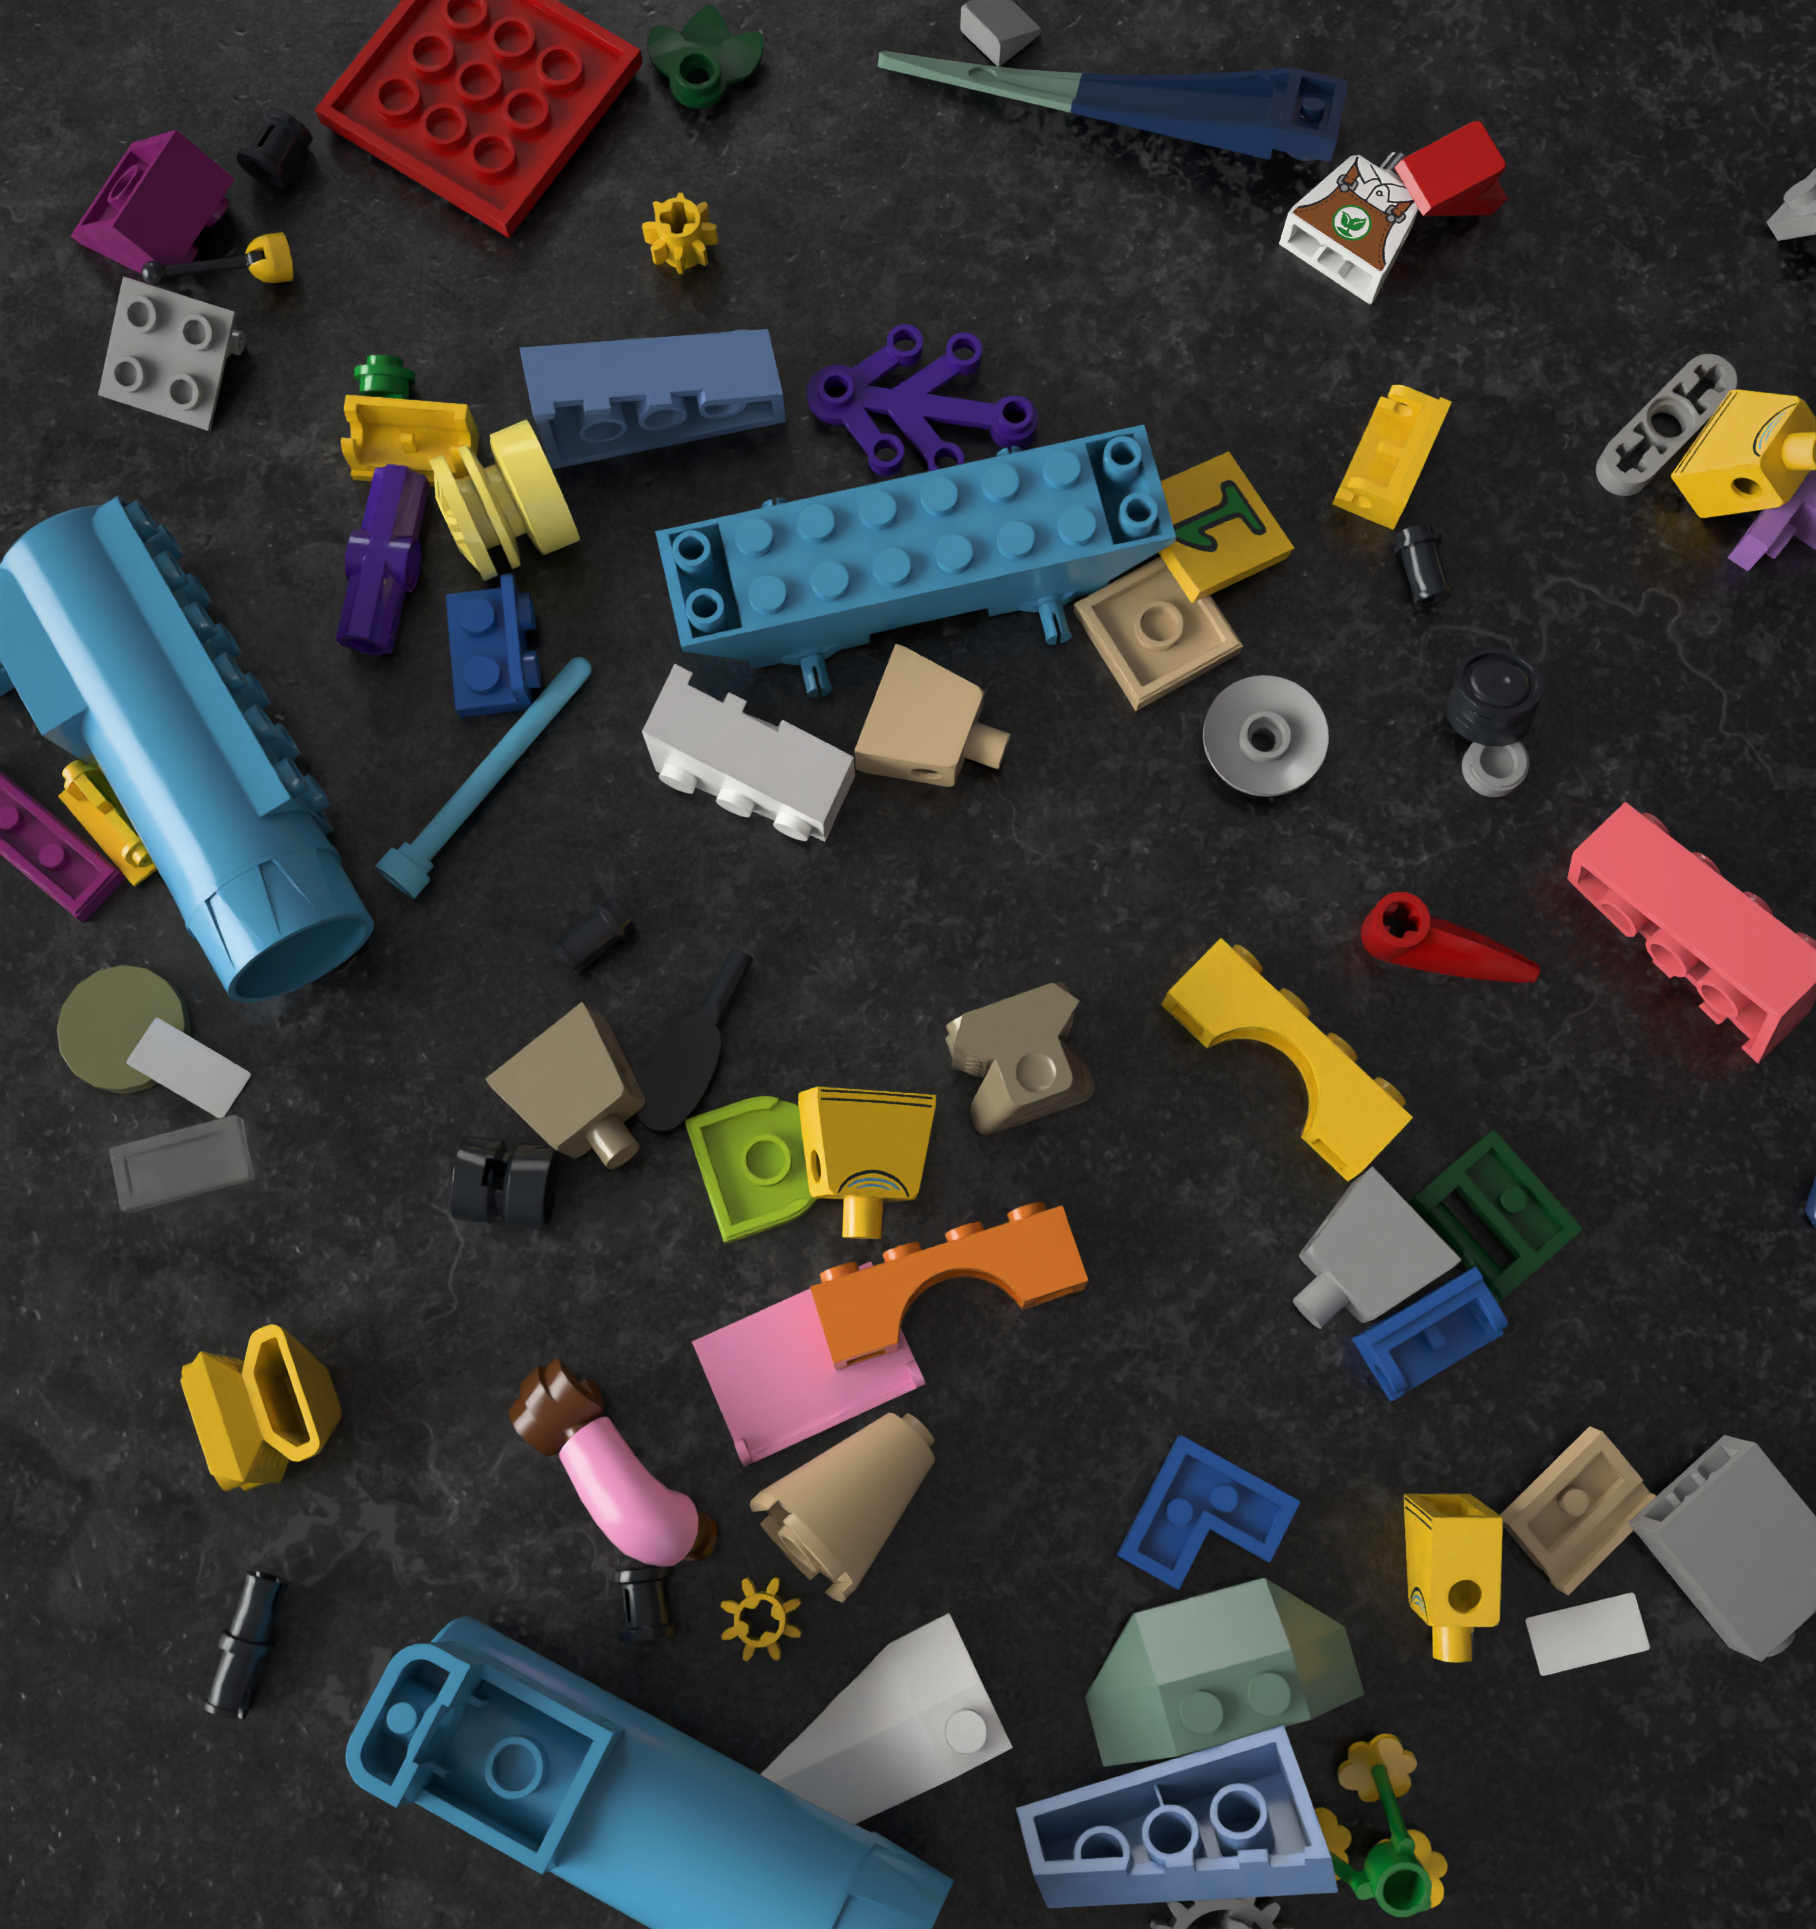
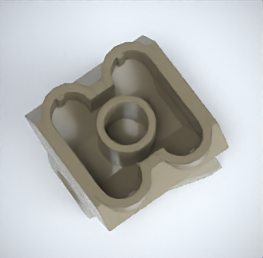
(1021, 1057)

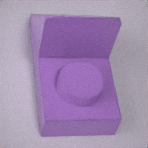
(1777, 525)

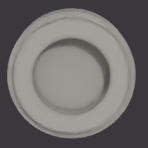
(1495, 769)

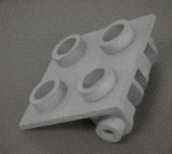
(168, 353)

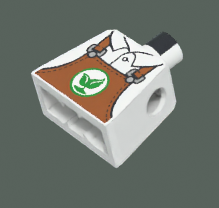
(1353, 224)

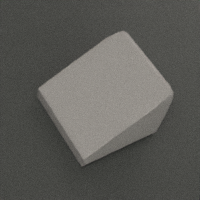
(997, 28)

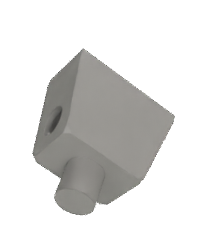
(1369, 1254)

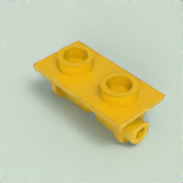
(102, 815)

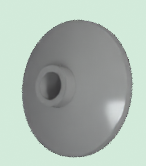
(1271, 709)

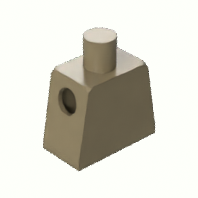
(575, 1088)

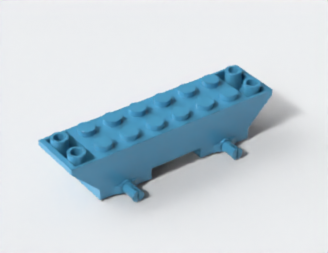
(917, 549)

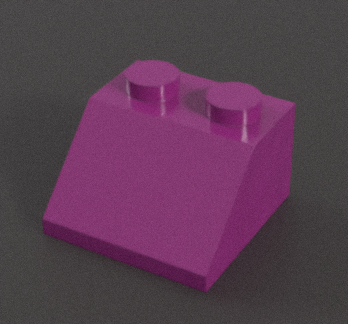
(155, 203)

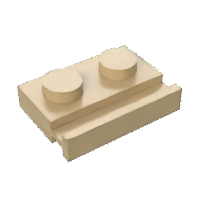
(1577, 1510)

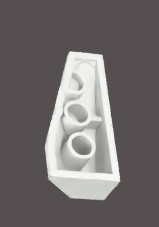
(896, 1728)

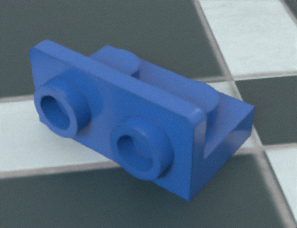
(490, 649)

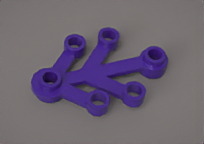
(913, 404)

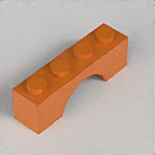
(1026, 1258)

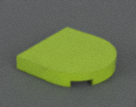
(752, 1165)

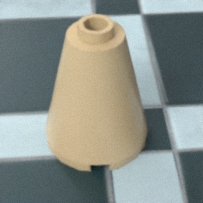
(847, 1500)

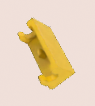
(406, 435)
(1391, 455)

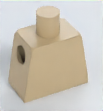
(926, 724)

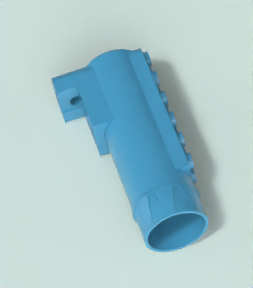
(144, 684)
(619, 1797)

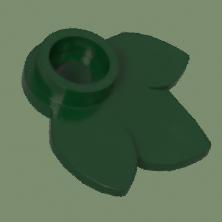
(704, 53)

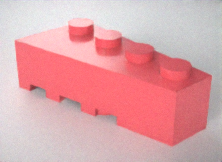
(1699, 927)

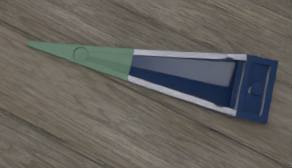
(1226, 110)

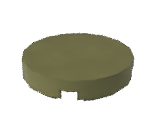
(108, 1019)

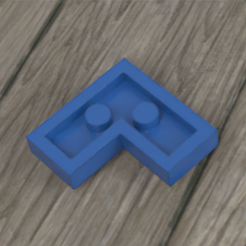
(1201, 1494)

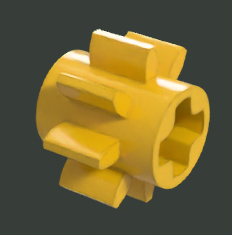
(680, 233)
(743, 1625)

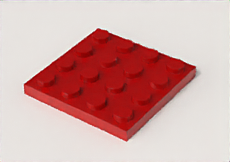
(480, 98)

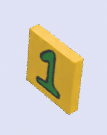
(1219, 528)

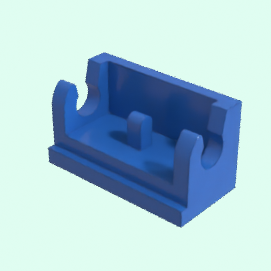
(1431, 1333)

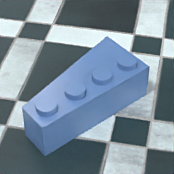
(650, 392)
(1183, 1831)

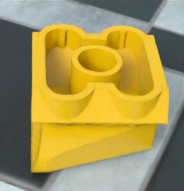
(260, 1408)

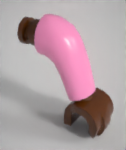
(621, 1495)

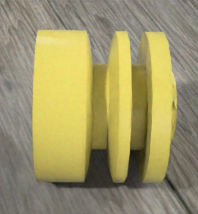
(504, 500)

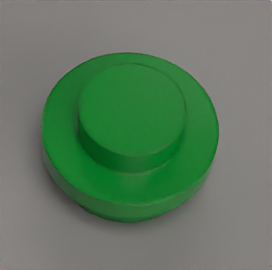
(384, 377)

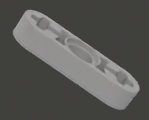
(1660, 448)

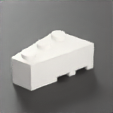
(746, 760)

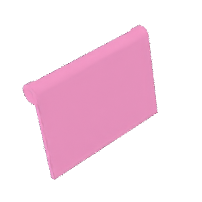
(780, 1379)

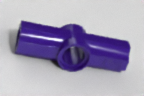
(383, 560)

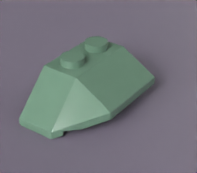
(1218, 1673)

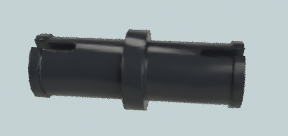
(246, 1645)

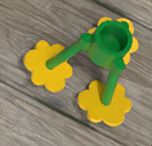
(1397, 1870)

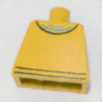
(1749, 454)
(865, 1150)
(1453, 1568)

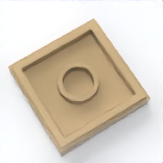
(1155, 633)

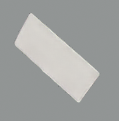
(188, 1068)
(1587, 1634)

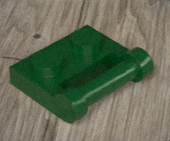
(1507, 1202)

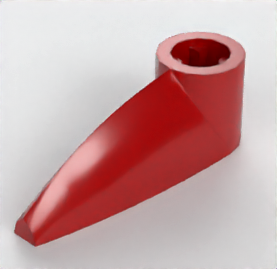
(1439, 944)

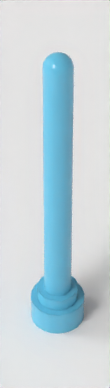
(411, 863)

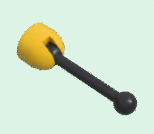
(265, 257)

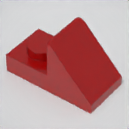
(1456, 174)

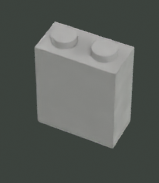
(1737, 1546)

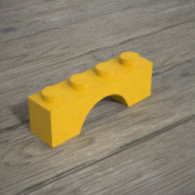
(1348, 1111)

